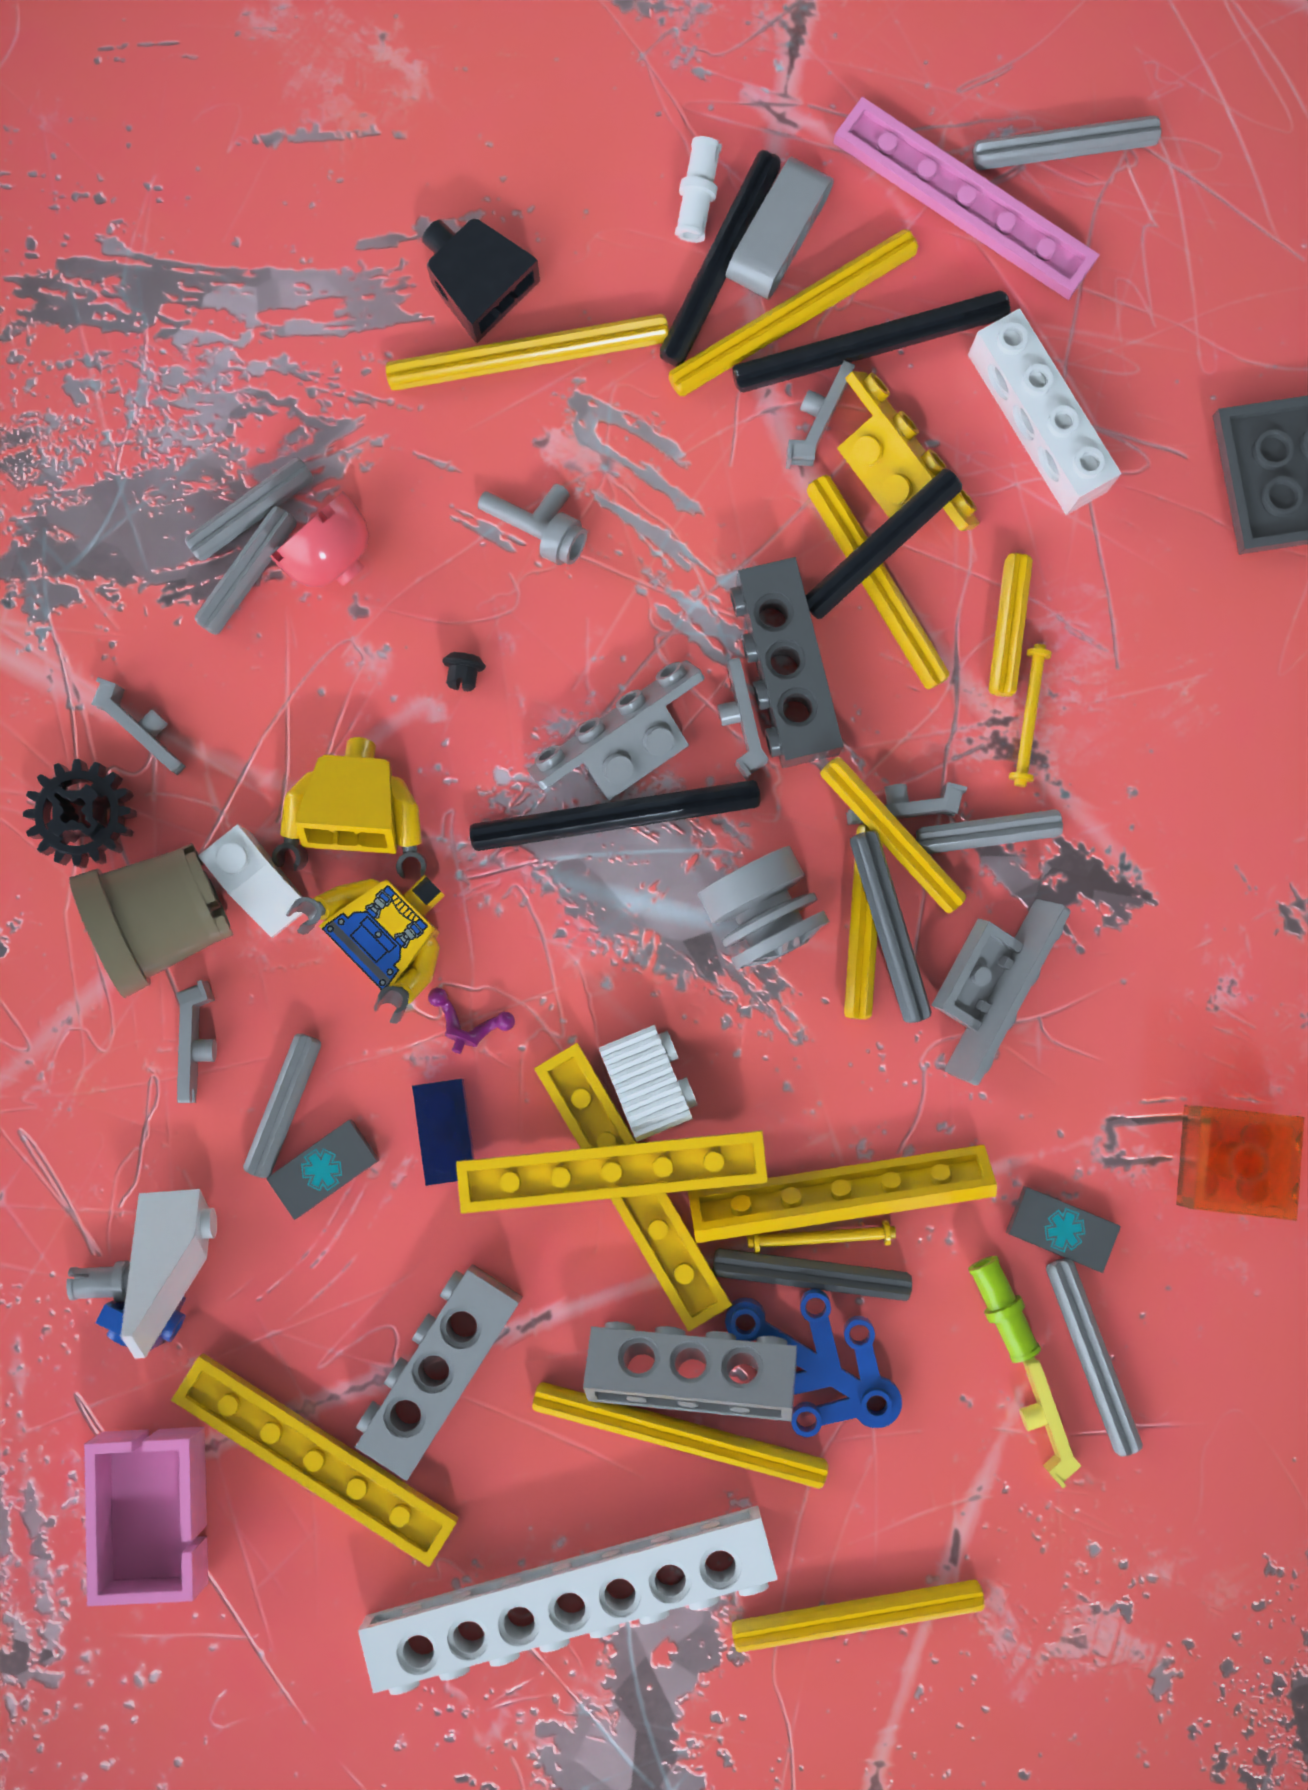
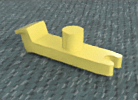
(1045, 1414)

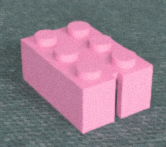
(145, 1516)

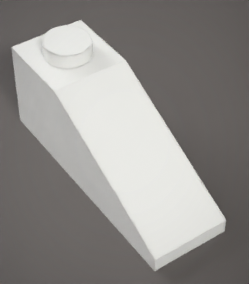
(165, 1258)

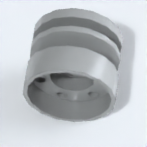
(763, 908)

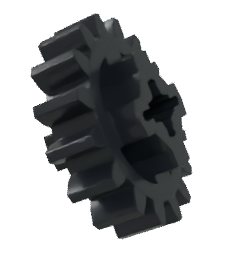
(64, 822)

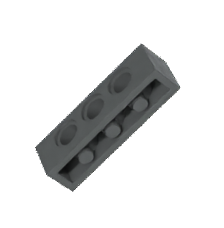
(781, 588)

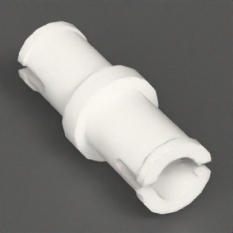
(698, 189)

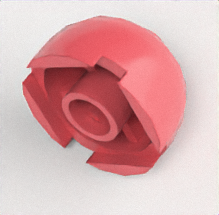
(326, 546)

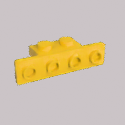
(890, 456)

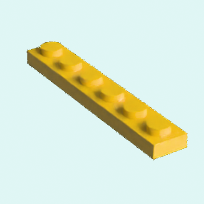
(611, 1171)
(843, 1193)
(649, 1218)
(315, 1459)

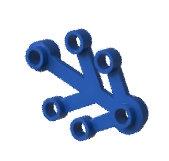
(823, 1367)

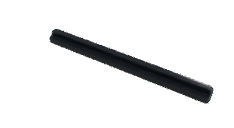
(871, 341)
(615, 815)

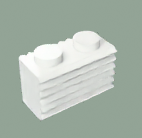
(647, 1082)

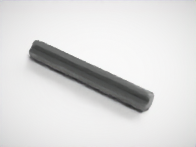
(890, 926)
(812, 1274)

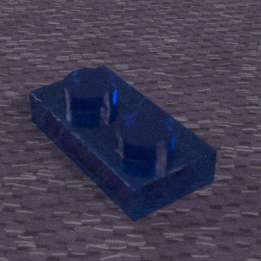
(443, 1129)

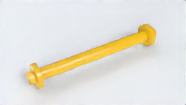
(1038, 655)
(885, 1232)

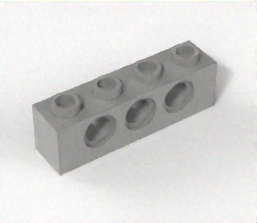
(713, 1392)
(402, 1444)

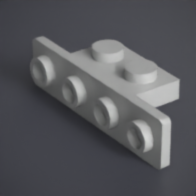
(627, 739)
(992, 982)

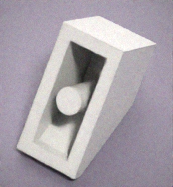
(252, 879)

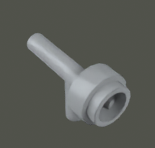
(559, 533)

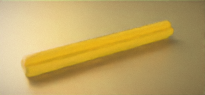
(879, 585)
(857, 1615)

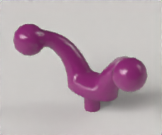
(504, 1021)

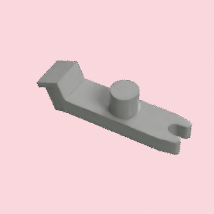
(803, 451)
(742, 712)
(145, 731)
(901, 808)
(191, 1048)

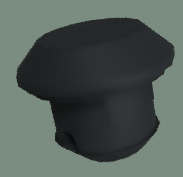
(464, 669)

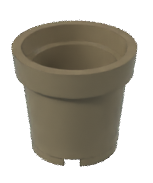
(149, 915)

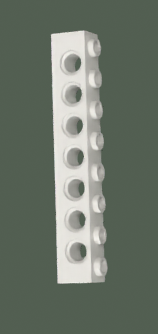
(399, 1668)

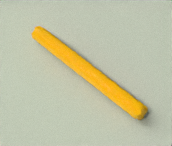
(793, 312)
(527, 352)
(682, 1435)

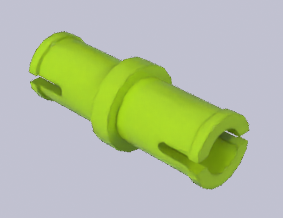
(1004, 1309)

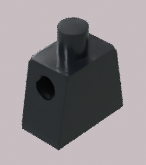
(478, 273)

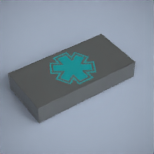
(322, 1169)
(1063, 1229)

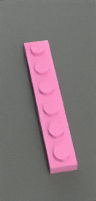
(965, 198)

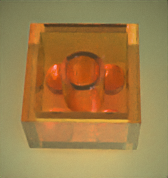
(1240, 1162)

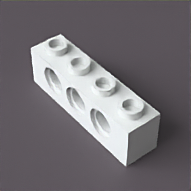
(1043, 412)

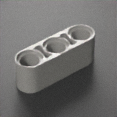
(779, 228)

